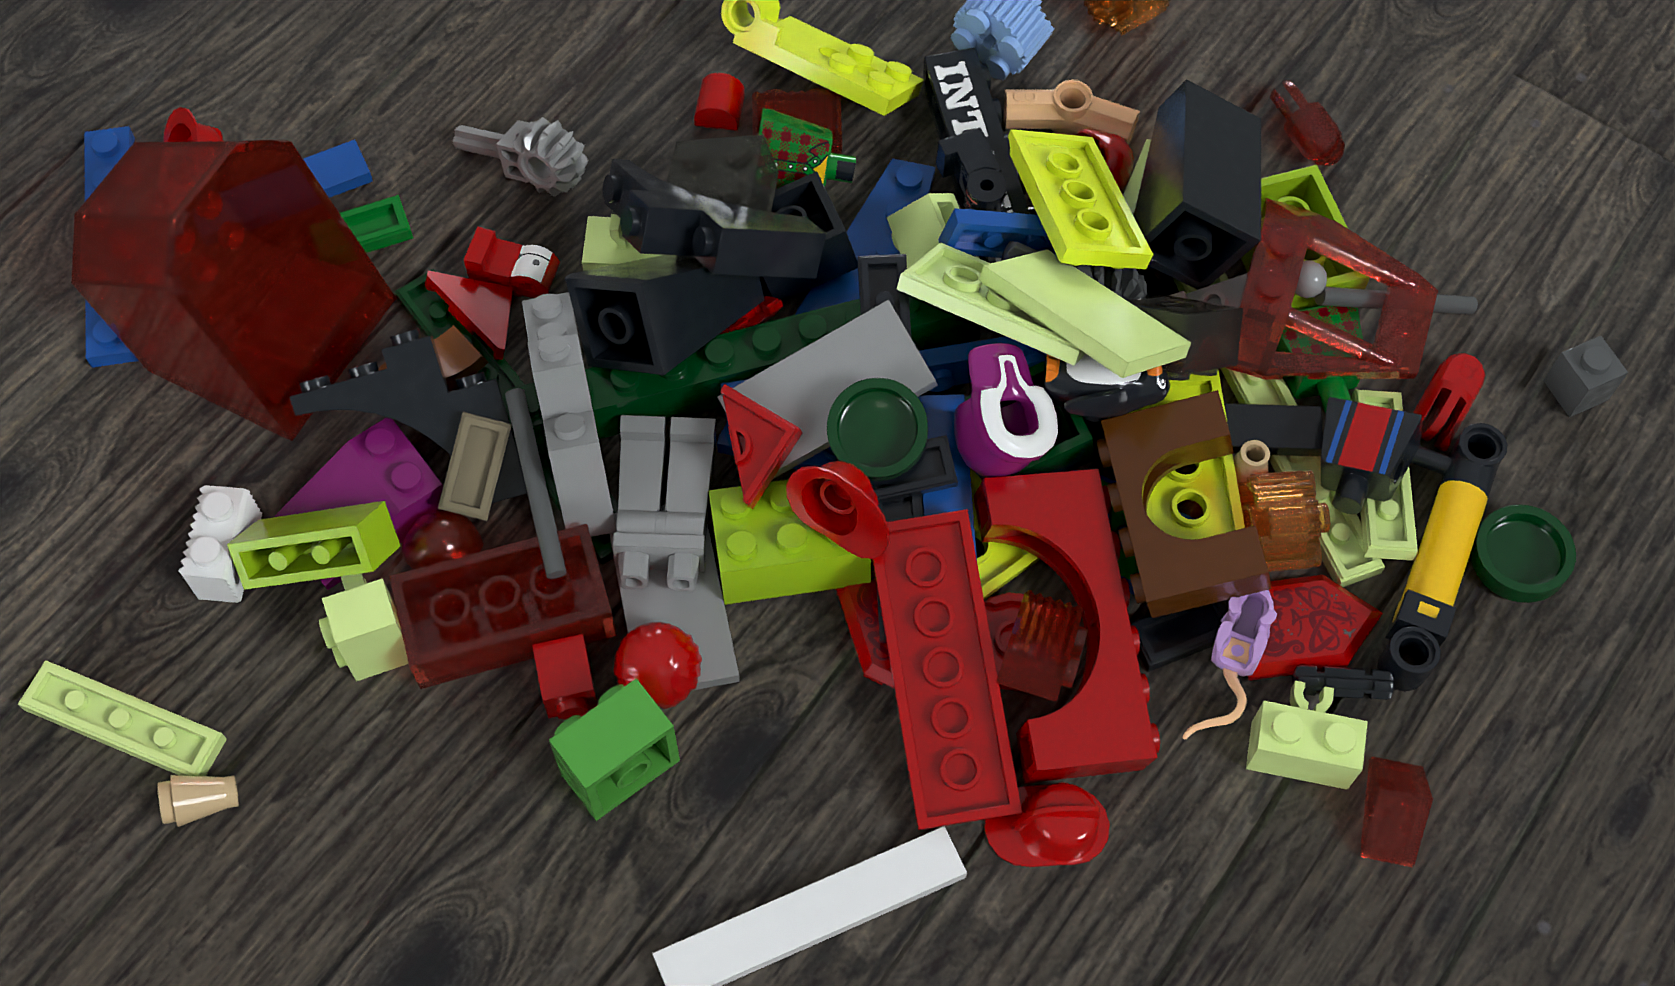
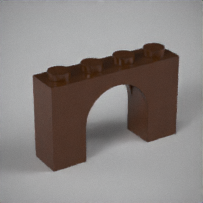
(1173, 570)

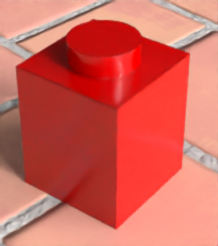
(565, 677)

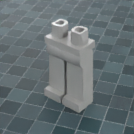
(645, 533)

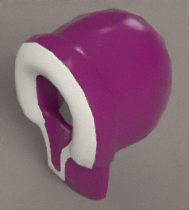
(1010, 437)

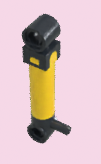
(1426, 607)

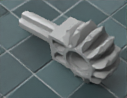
(530, 153)

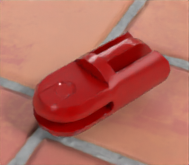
(1450, 393)

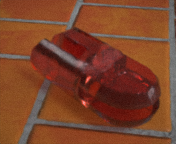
(1310, 127)

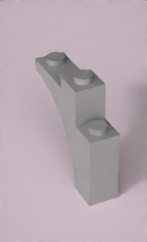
(568, 413)

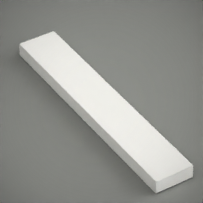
(813, 913)

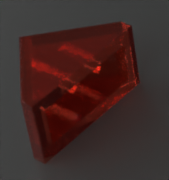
(1394, 811)

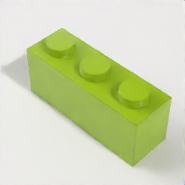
(314, 545)

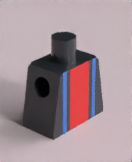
(1366, 451)

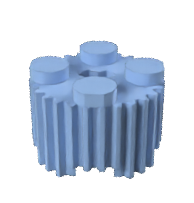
(1002, 32)

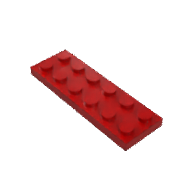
(945, 673)

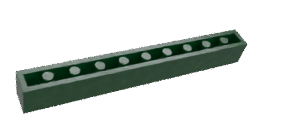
(732, 357)

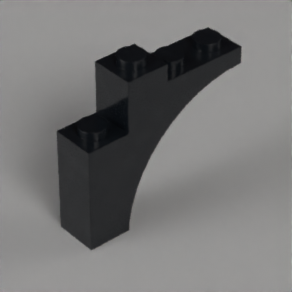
(718, 234)
(418, 395)

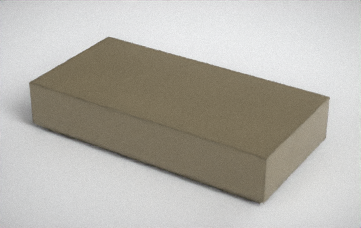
(474, 466)

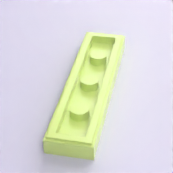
(1388, 525)
(122, 721)

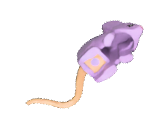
(1240, 648)

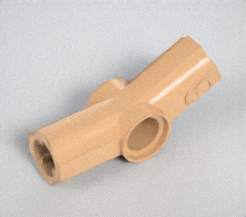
(1067, 111)

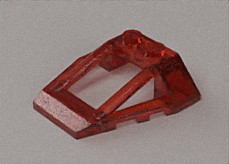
(1271, 290)

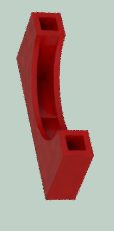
(1068, 527)

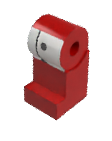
(501, 262)

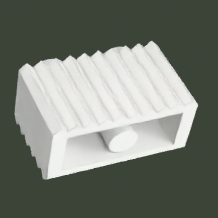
(218, 520)

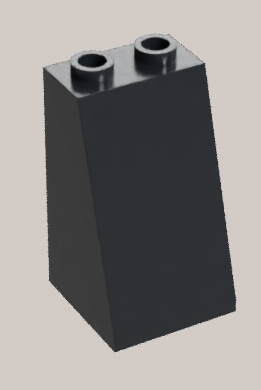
(1201, 186)
(655, 310)

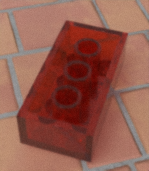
(496, 604)

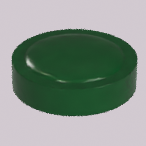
(878, 428)
(1523, 553)

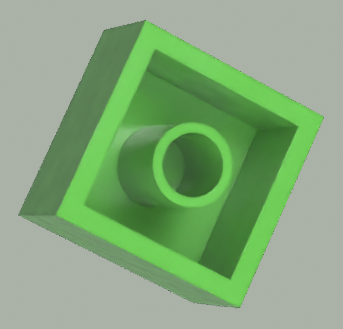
(615, 748)

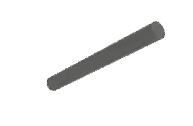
(1375, 299)
(535, 484)

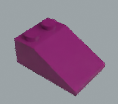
(371, 469)

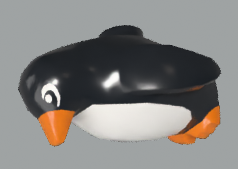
(1098, 392)

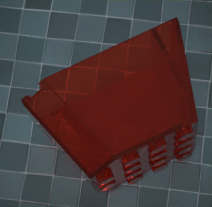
(227, 272)

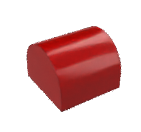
(720, 102)

